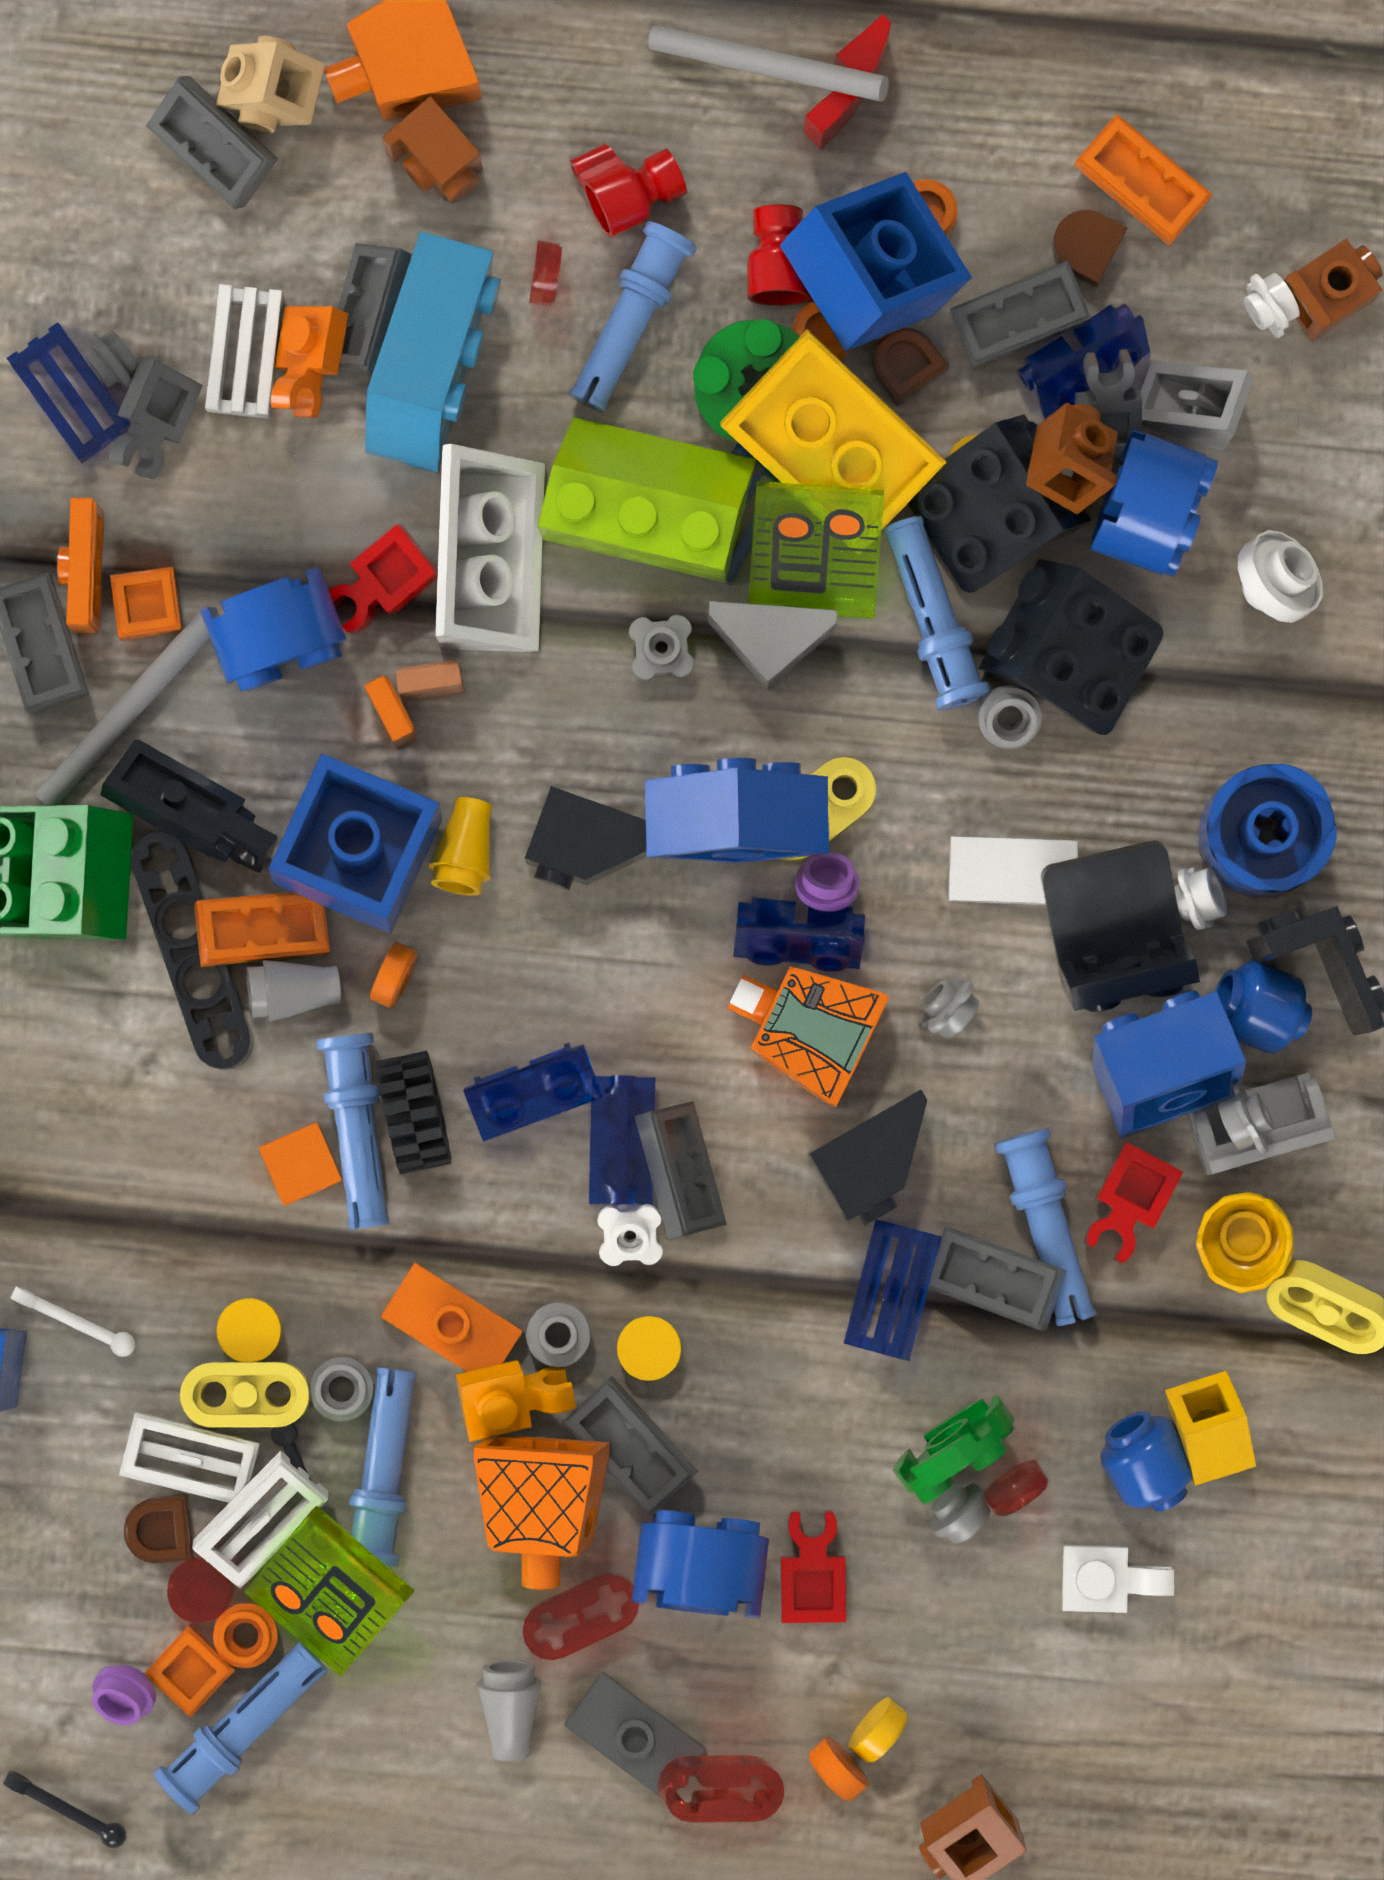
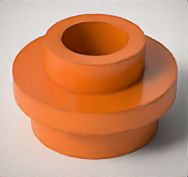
(231, 1650)

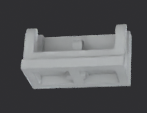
(1297, 1120)

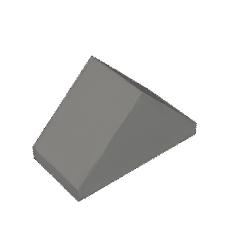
(1194, 401)
(770, 637)

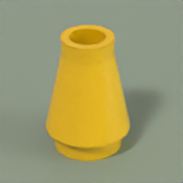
(463, 851)

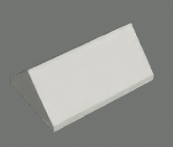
(489, 551)

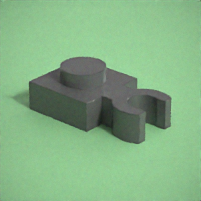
(1113, 397)
(158, 409)

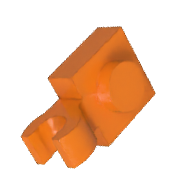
(307, 350)

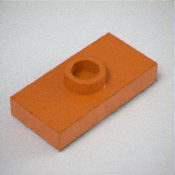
(1143, 180)
(82, 565)
(260, 928)
(450, 1321)

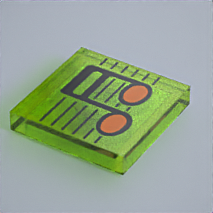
(816, 547)
(329, 1590)

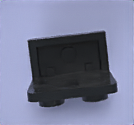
(983, 510)
(1073, 644)
(1117, 927)
(1338, 946)

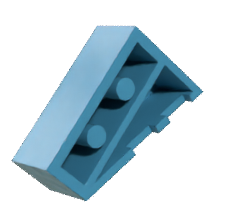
(428, 349)

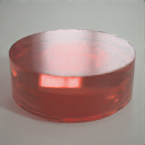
(545, 273)
(1016, 1488)
(199, 1591)

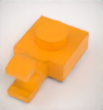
(500, 1397)

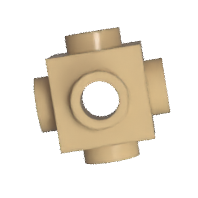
(269, 84)

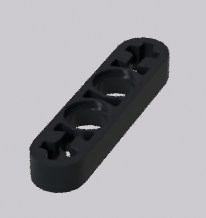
(183, 954)

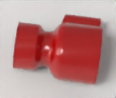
(622, 194)
(769, 272)

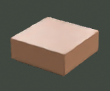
(429, 680)

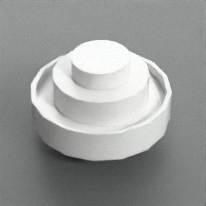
(1279, 576)

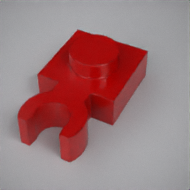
(389, 574)
(1136, 1192)
(813, 1581)

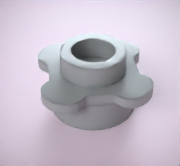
(674, 660)
(948, 1007)
(1246, 1119)

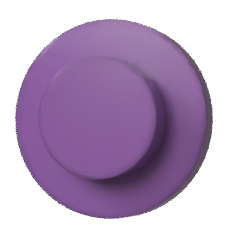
(827, 882)
(122, 1694)

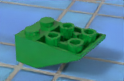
(64, 872)

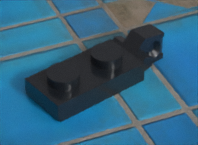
(188, 806)

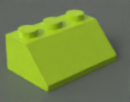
(646, 499)

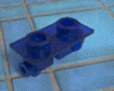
(1058, 371)
(770, 936)
(533, 1092)
(616, 1152)

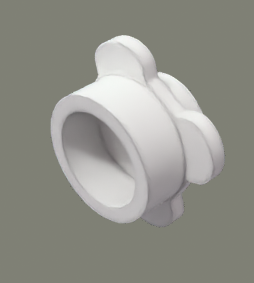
(1270, 303)
(1200, 897)
(623, 1218)

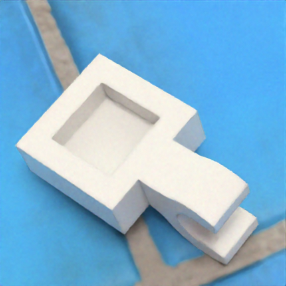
(1100, 1579)

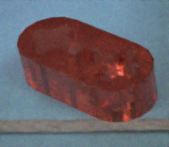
(587, 1630)
(721, 1803)

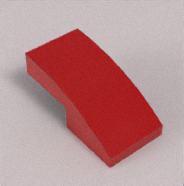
(836, 109)

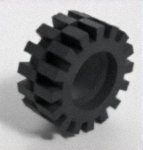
(413, 1112)

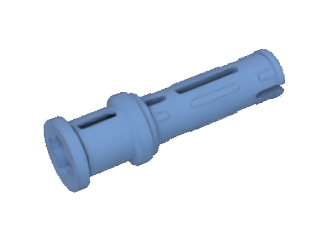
(644, 289)
(944, 642)
(352, 1098)
(1039, 1195)
(379, 1500)
(220, 1747)

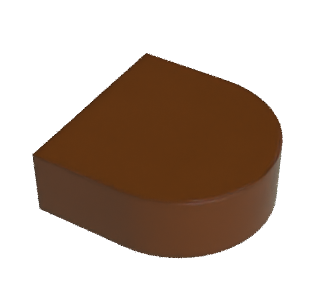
(1087, 243)
(906, 363)
(160, 1529)

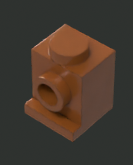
(435, 152)
(1320, 304)
(1080, 442)
(972, 1835)

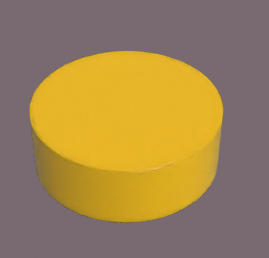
(249, 1330)
(649, 1348)
(878, 1730)

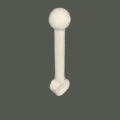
(121, 1343)

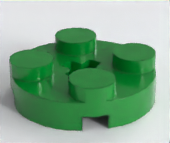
(724, 359)
(963, 1439)

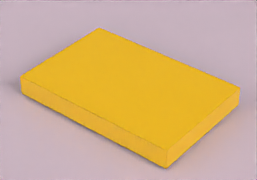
(827, 428)

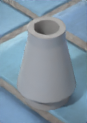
(288, 989)
(509, 1705)

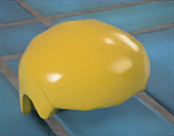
(1245, 1242)

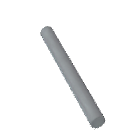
(769, 63)
(124, 712)

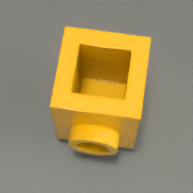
(1211, 1427)

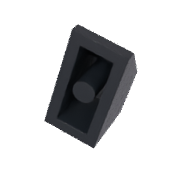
(583, 840)
(871, 1160)

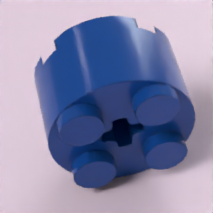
(1154, 504)
(275, 628)
(1302, 823)
(701, 1566)

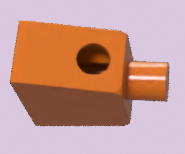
(404, 58)

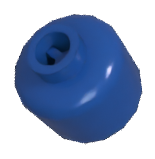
(1264, 1005)
(1146, 1461)

